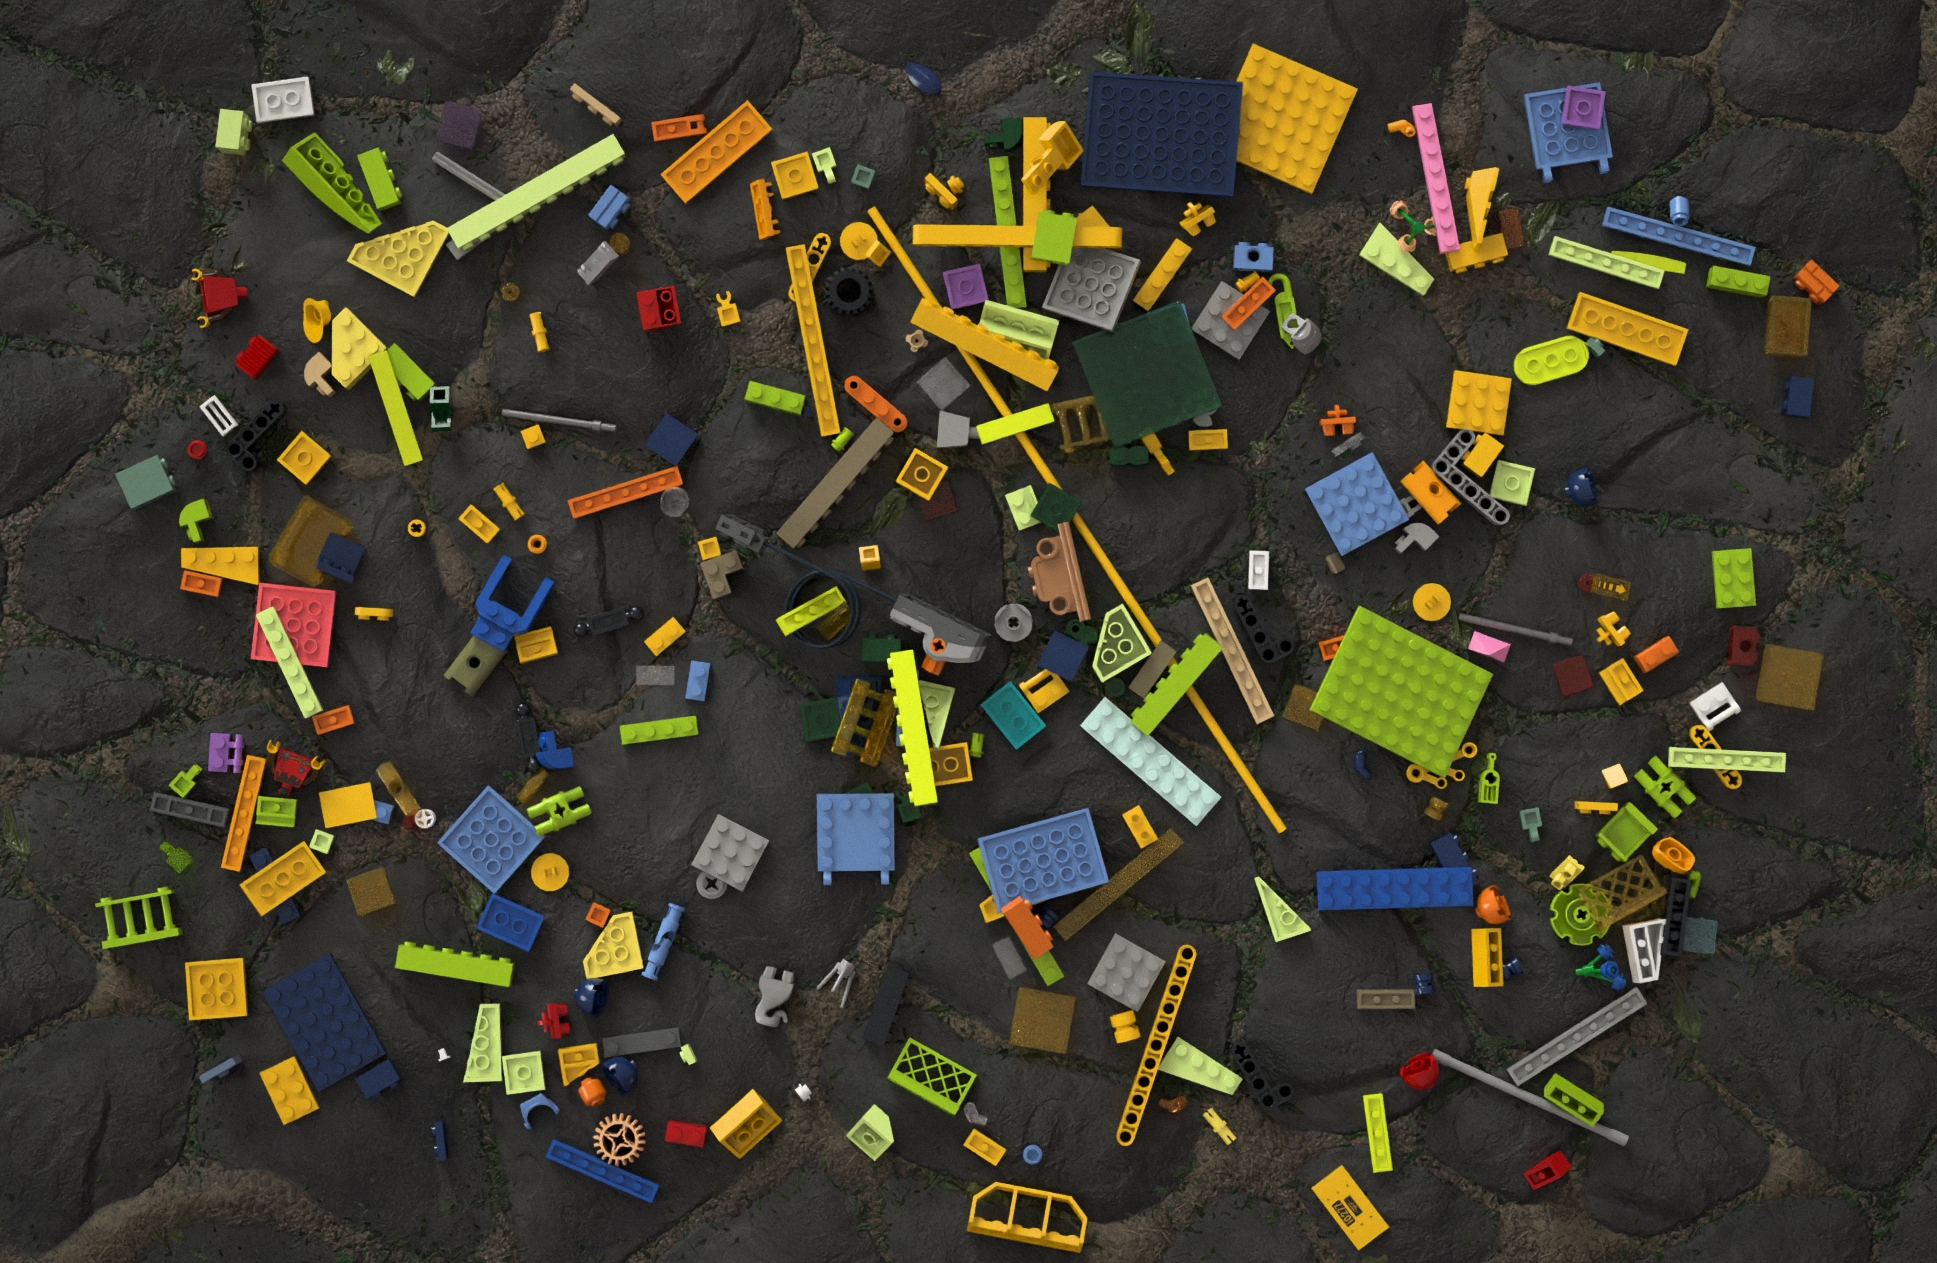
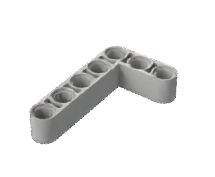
(1465, 481)

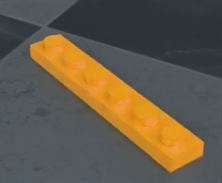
(244, 813)

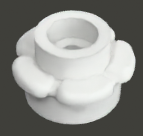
(803, 1092)

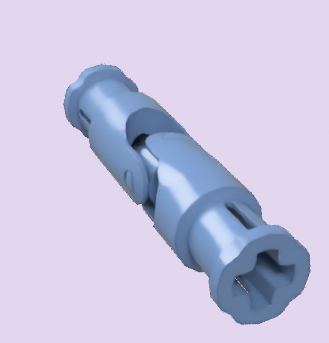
(661, 946)

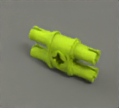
(1675, 786)
(562, 801)

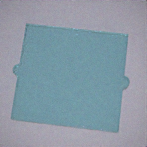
(1700, 935)

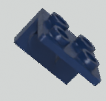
(339, 557)

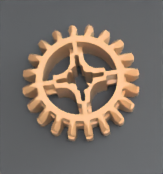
(611, 1136)

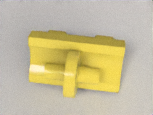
(1566, 873)

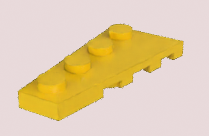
(226, 562)

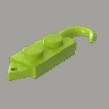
(1284, 307)

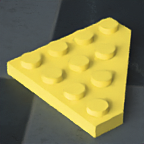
(401, 257)

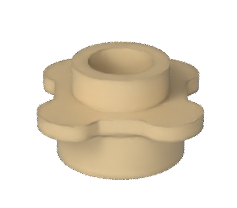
(917, 335)

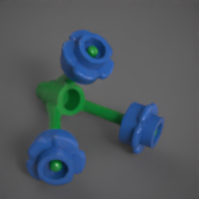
(1609, 970)

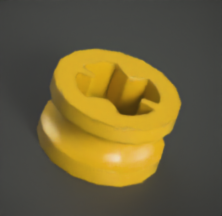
(417, 522)

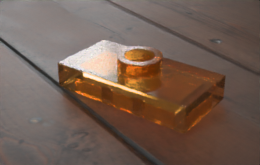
(1511, 228)

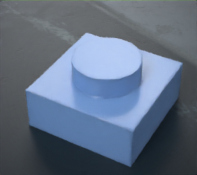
(383, 812)

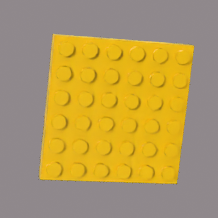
(1289, 117)

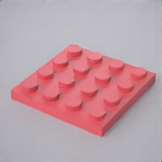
(306, 618)

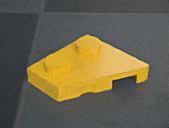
(577, 1061)

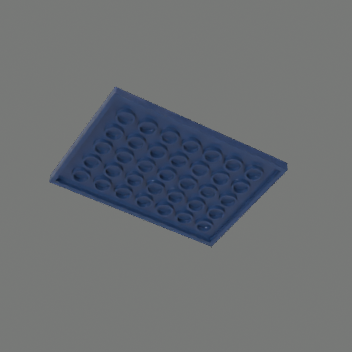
(1161, 134)

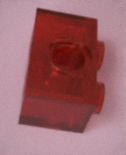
(1735, 654)

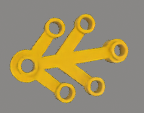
(1451, 772)

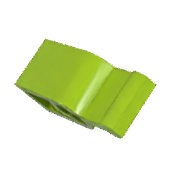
(1489, 792)

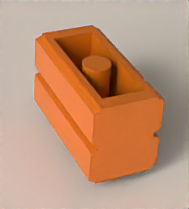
(1815, 282)
(1656, 654)

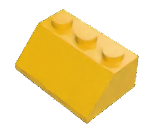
(745, 1124)

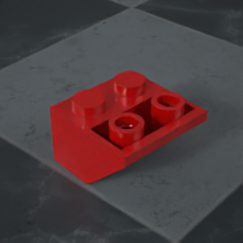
(658, 308)

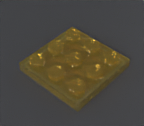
(1789, 677)
(1042, 1020)

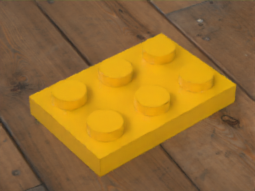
(289, 1090)

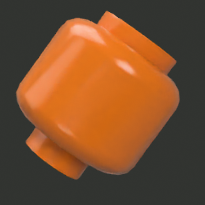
(592, 1092)

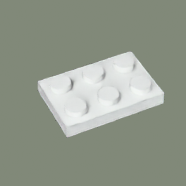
(283, 99)

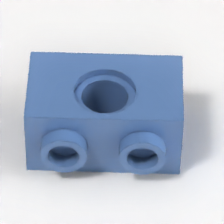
(1242, 263)

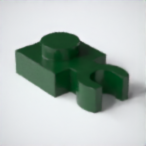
(907, 810)

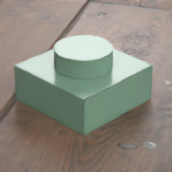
(863, 176)
(1595, 346)

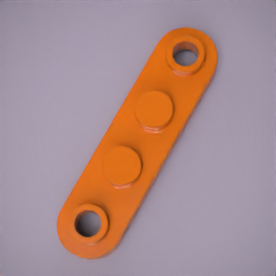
(875, 404)

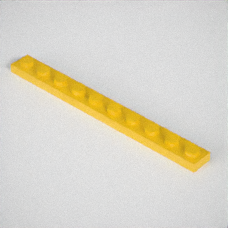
(812, 340)

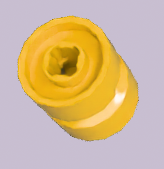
(1125, 1026)

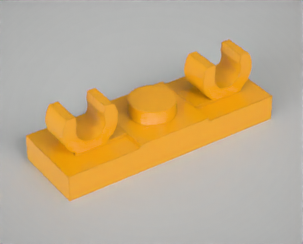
(763, 209)

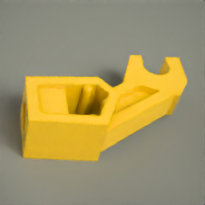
(1154, 446)

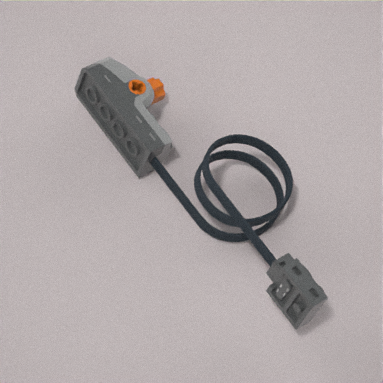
(944, 637)

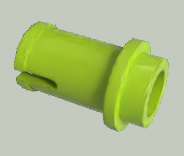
(842, 439)
(976, 745)

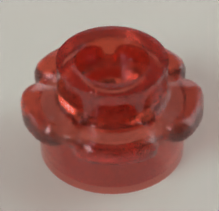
(1582, 582)

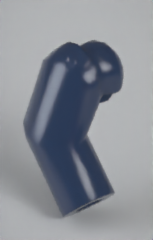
(1359, 763)

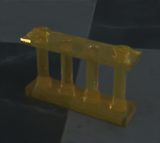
(1080, 407)
(879, 731)

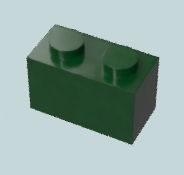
(879, 649)

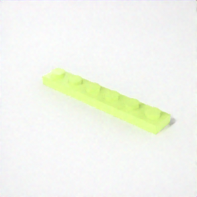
(1606, 262)
(289, 662)
(1726, 759)

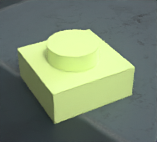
(321, 841)
(687, 1054)

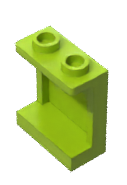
(1054, 237)
(1625, 832)

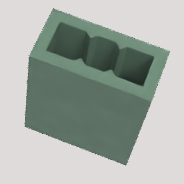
(146, 482)

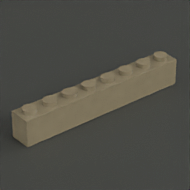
(835, 483)

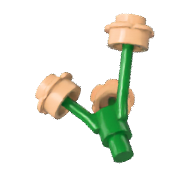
(1407, 242)

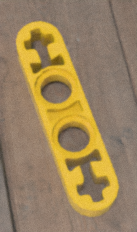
(815, 268)
(1697, 740)

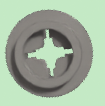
(710, 893)

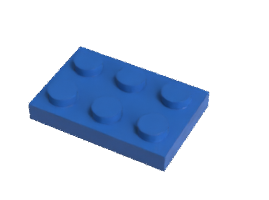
(510, 922)

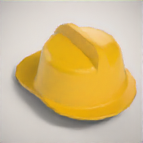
(315, 318)

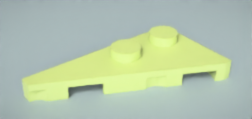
(936, 704)
(1281, 918)

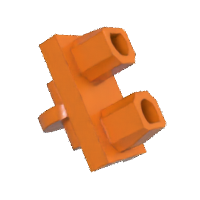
(1329, 424)

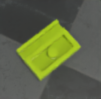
(276, 811)

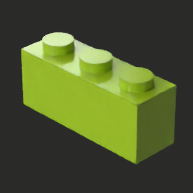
(380, 179)
(1738, 281)
(409, 374)
(775, 398)
(1574, 1100)

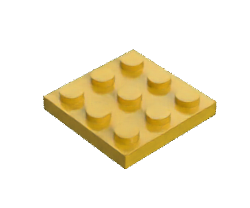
(1478, 402)
(216, 989)

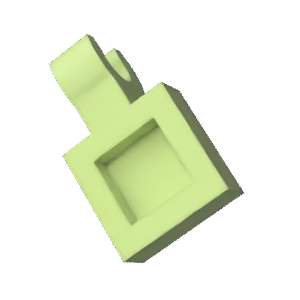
(824, 162)

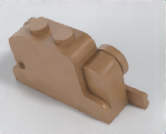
(1058, 575)

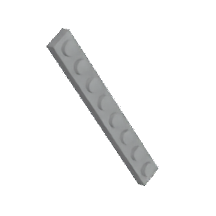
(1576, 1036)

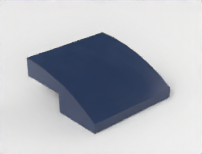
(671, 439)
(1063, 655)

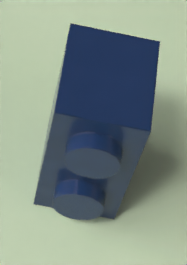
(1797, 397)
(379, 1078)

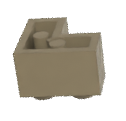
(717, 571)

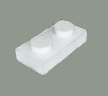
(1258, 570)

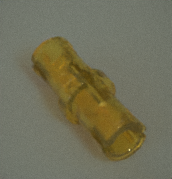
(532, 785)

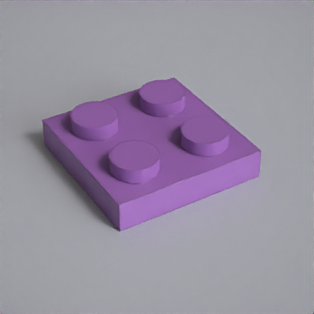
(1583, 108)
(965, 286)

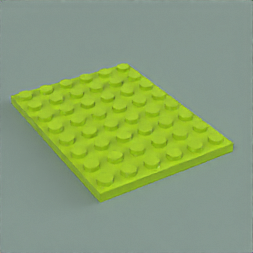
(1401, 692)

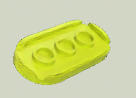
(1551, 360)

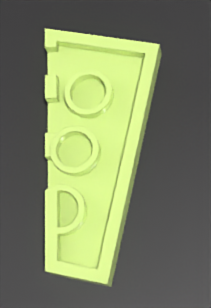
(1385, 254)

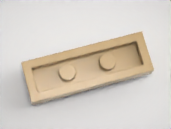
(594, 105)

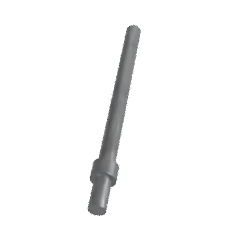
(595, 425)
(1551, 637)

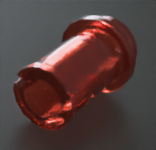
(409, 822)

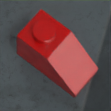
(1547, 1170)

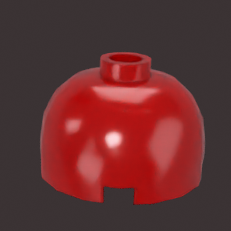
(1421, 1072)

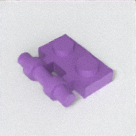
(220, 753)

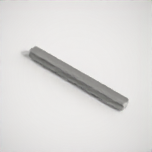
(467, 176)

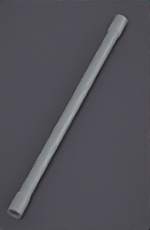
(1447, 1060)

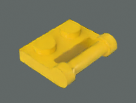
(1047, 694)

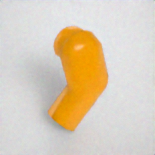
(1402, 126)

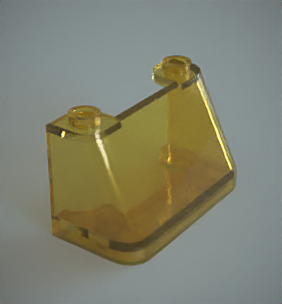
(304, 539)

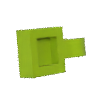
(184, 782)

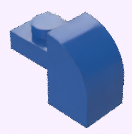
(551, 756)

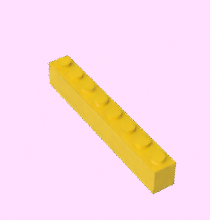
(1033, 203)
(985, 344)

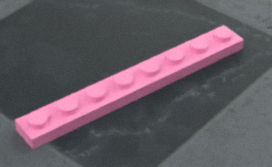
(1435, 178)

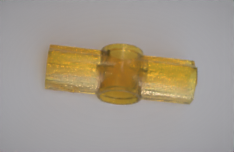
(404, 798)

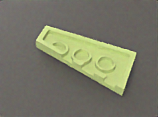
(486, 1047)
(1192, 1064)

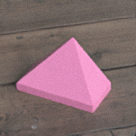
(1489, 646)

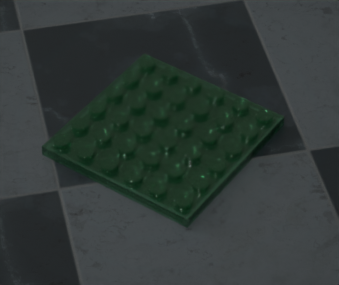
(1147, 374)

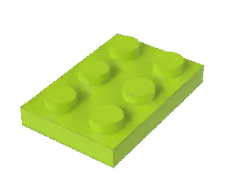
(1733, 578)

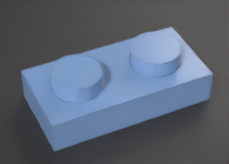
(697, 680)

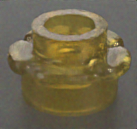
(515, 292)

